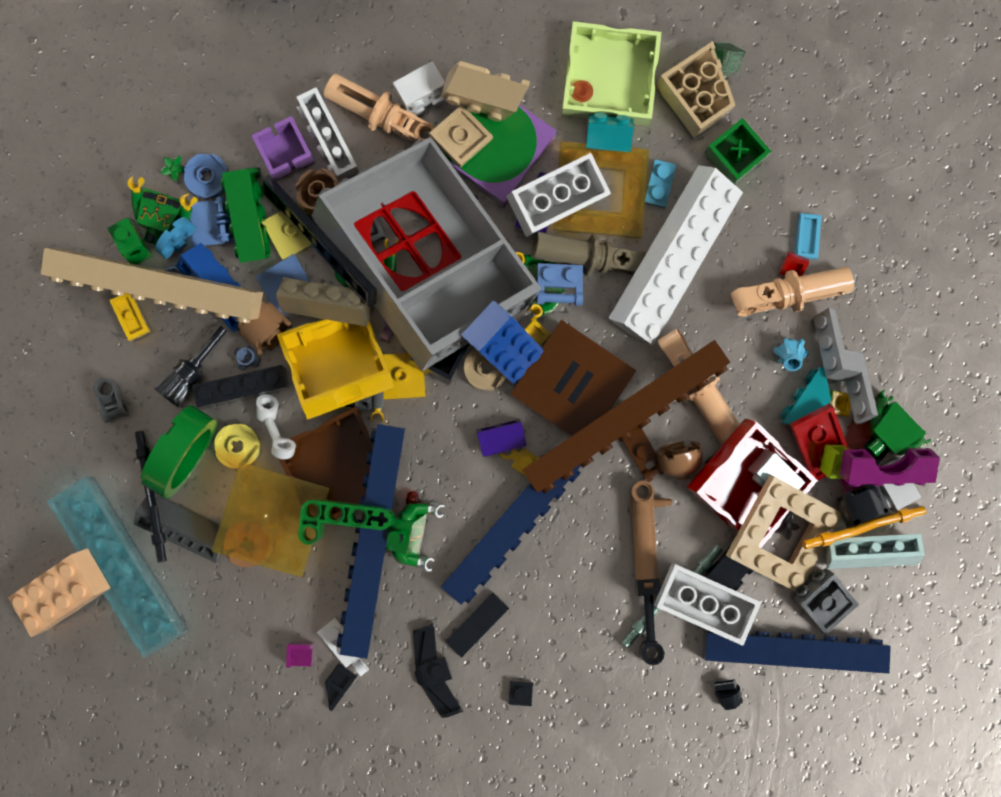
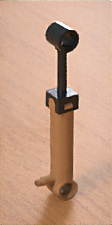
(646, 562)

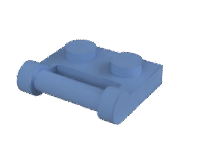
(562, 277)

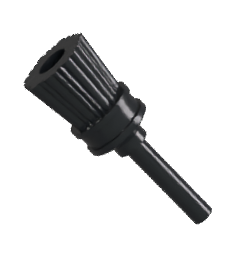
(187, 372)

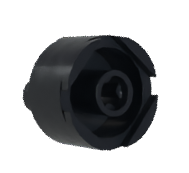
(862, 506)

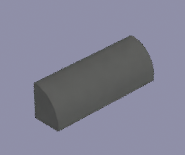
(181, 527)

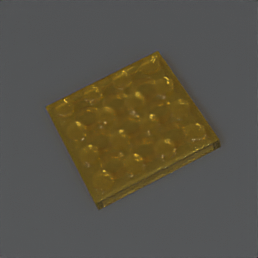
(264, 519)

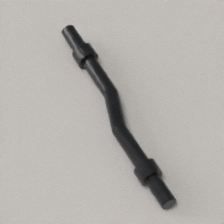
(158, 538)

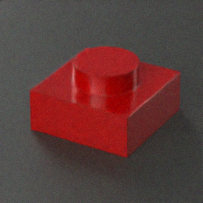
(794, 262)

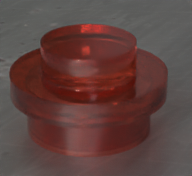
(582, 91)

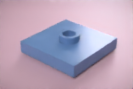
(272, 277)

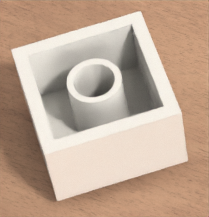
(420, 89)

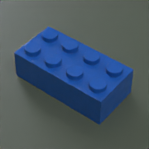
(503, 342)

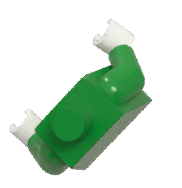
(407, 533)

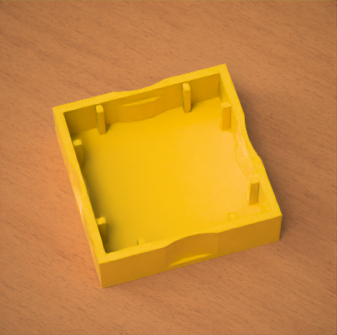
(334, 364)

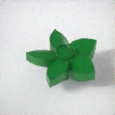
(172, 167)

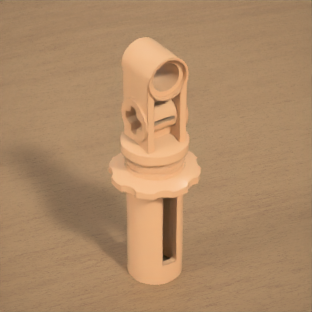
(385, 112)
(792, 291)
(708, 397)

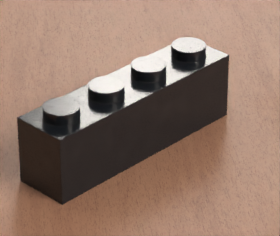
(240, 387)
(728, 572)

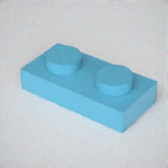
(660, 184)

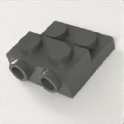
(825, 600)

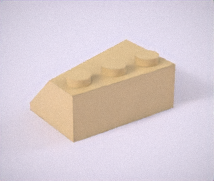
(697, 90)
(483, 92)

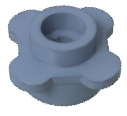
(242, 362)

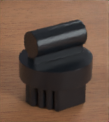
(728, 694)

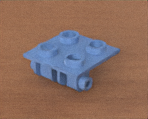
(211, 223)

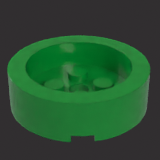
(178, 452)

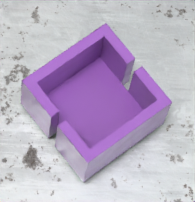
(284, 150)

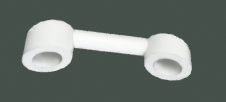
(266, 411)

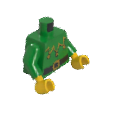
(157, 210)

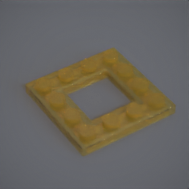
(630, 220)

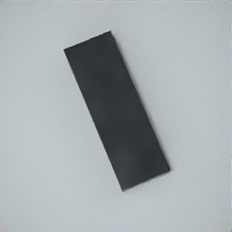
(477, 624)

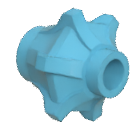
(791, 353)

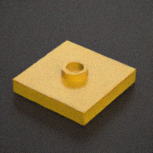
(407, 380)

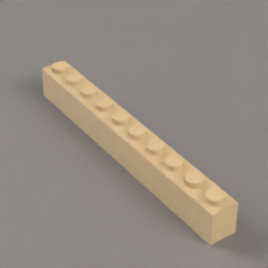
(152, 283)

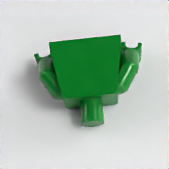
(894, 429)

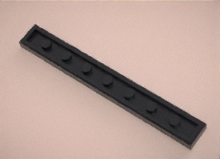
(319, 241)

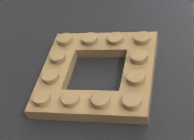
(746, 544)

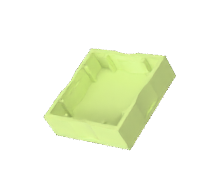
(618, 67)

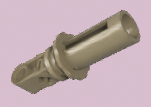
(587, 253)

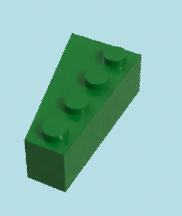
(246, 214)

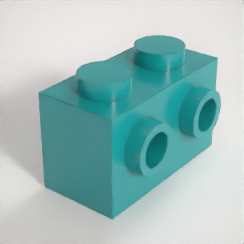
(610, 132)

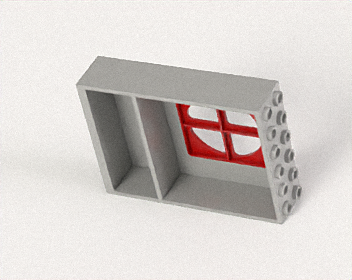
(475, 259)

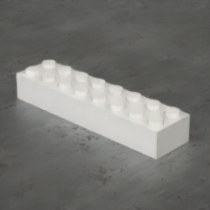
(675, 255)

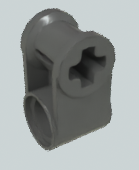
(110, 401)

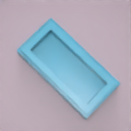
(808, 235)

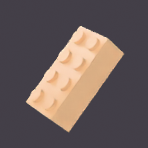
(59, 592)

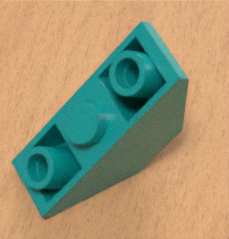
(809, 398)

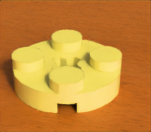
(224, 447)

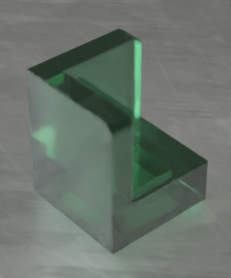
(729, 56)

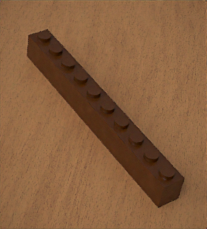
(626, 416)

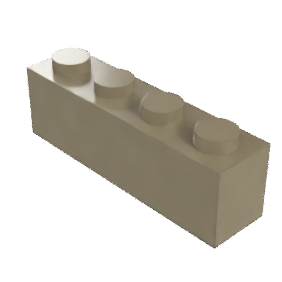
(322, 302)

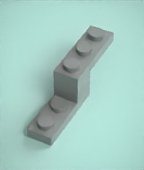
(845, 366)

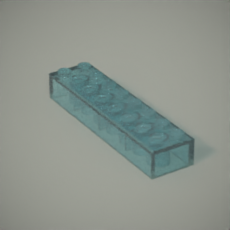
(134, 587)

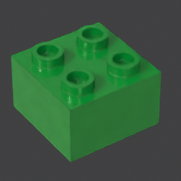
(737, 151)

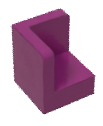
(299, 654)

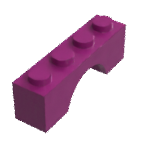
(915, 467)

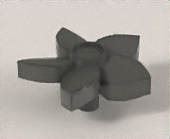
(787, 525)

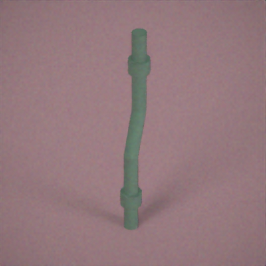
(704, 565)

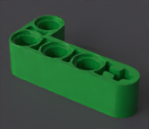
(347, 518)

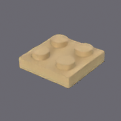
(460, 136)

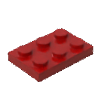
(813, 433)

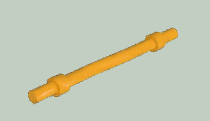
(827, 538)

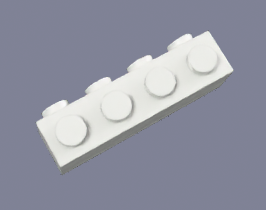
(327, 133)

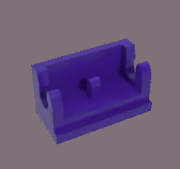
(501, 437)

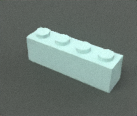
(875, 551)

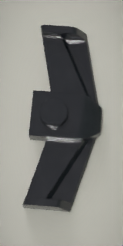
(433, 672)

